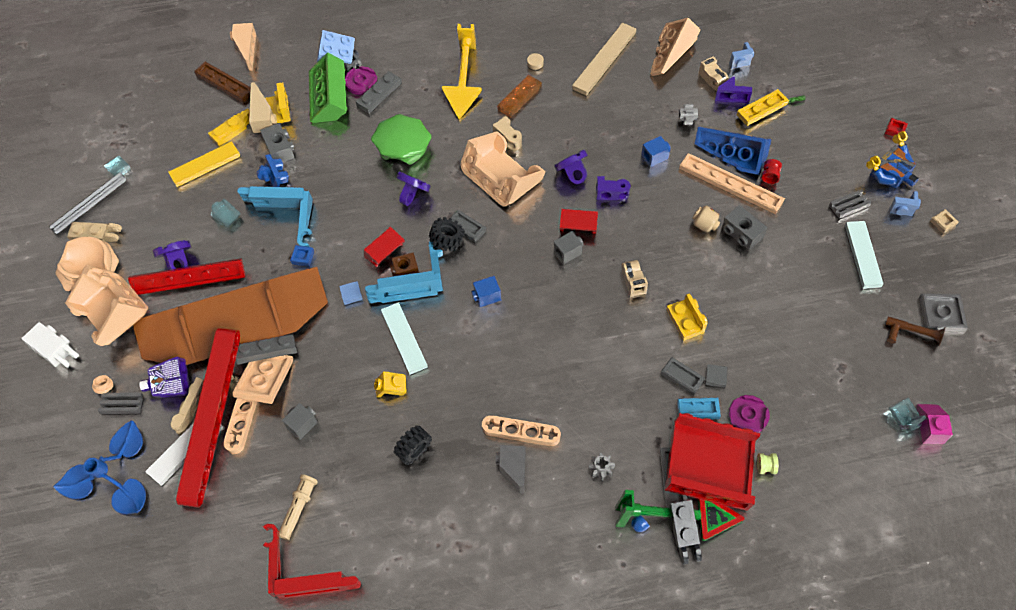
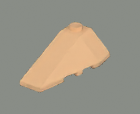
(674, 42)

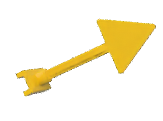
(462, 96)

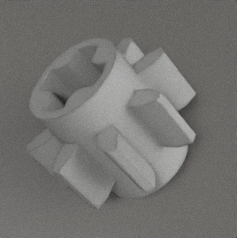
(688, 114)
(597, 471)

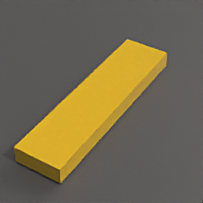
(204, 164)

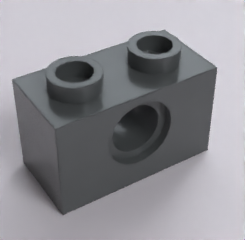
(277, 142)
(753, 229)

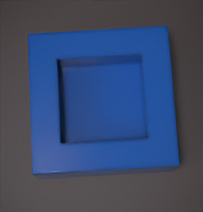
(302, 256)

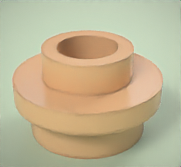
(102, 384)

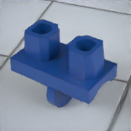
(270, 172)

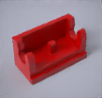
(578, 220)
(383, 246)

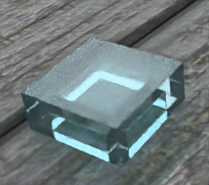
(117, 166)

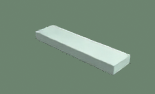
(864, 254)
(404, 338)

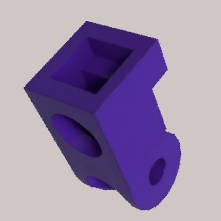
(612, 189)

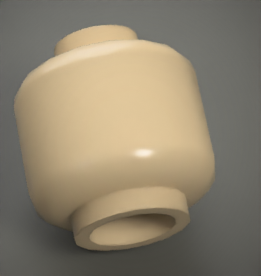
(706, 219)

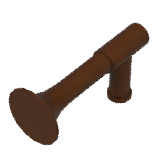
(900, 324)

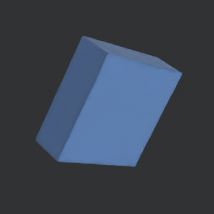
(350, 293)

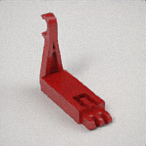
(301, 585)

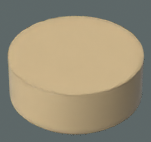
(535, 61)

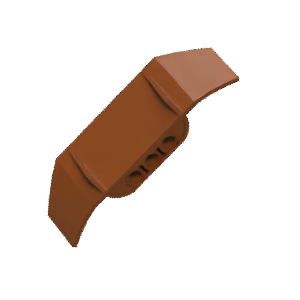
(257, 311)

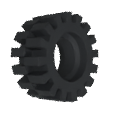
(449, 227)
(412, 444)

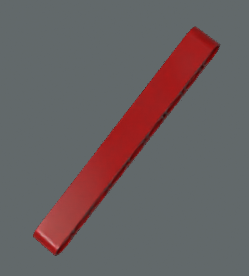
(208, 418)

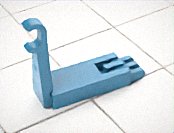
(282, 198)
(409, 285)

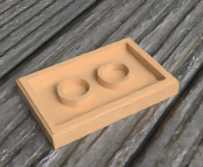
(263, 379)

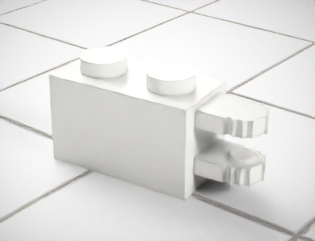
(49, 345)

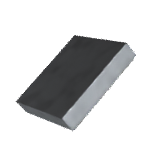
(943, 311)

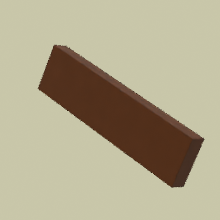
(223, 82)

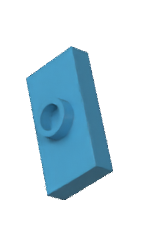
(700, 407)

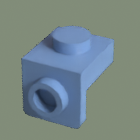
(742, 57)
(905, 206)

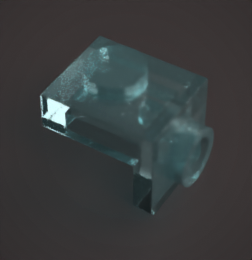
(907, 415)

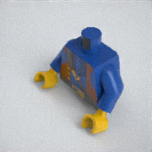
(895, 165)

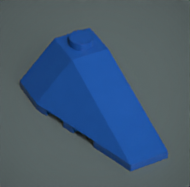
(739, 150)

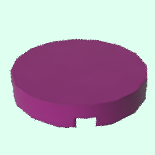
(360, 80)
(748, 413)

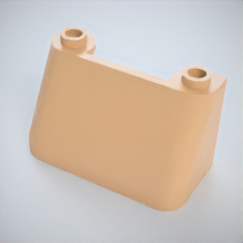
(497, 172)
(106, 302)

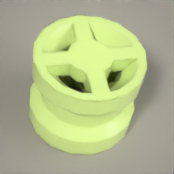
(767, 463)

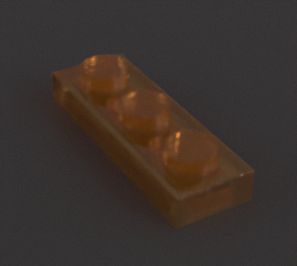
(519, 96)

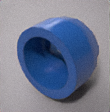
(639, 524)

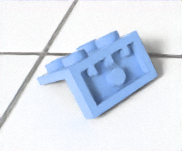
(337, 45)

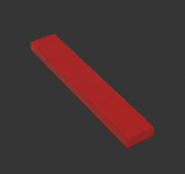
(187, 276)

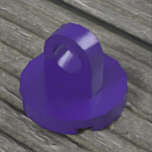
(571, 164)
(410, 187)
(173, 252)

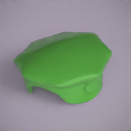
(401, 138)

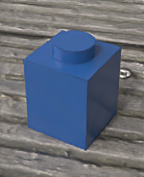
(655, 151)
(486, 291)

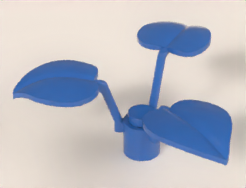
(131, 495)

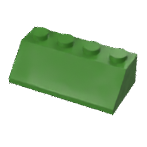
(327, 89)

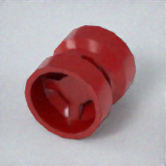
(771, 171)

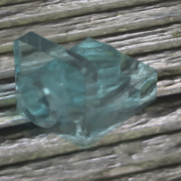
(224, 212)

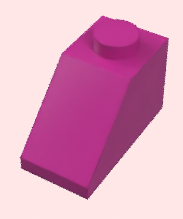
(937, 426)

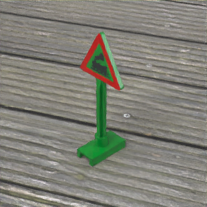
(712, 516)

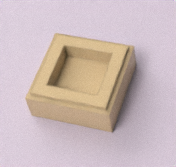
(944, 221)

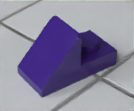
(730, 93)

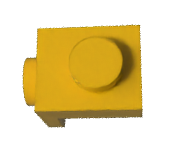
(390, 384)

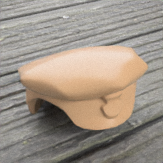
(84, 252)

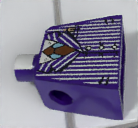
(167, 379)

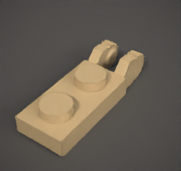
(96, 230)
(188, 408)

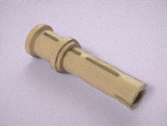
(300, 497)

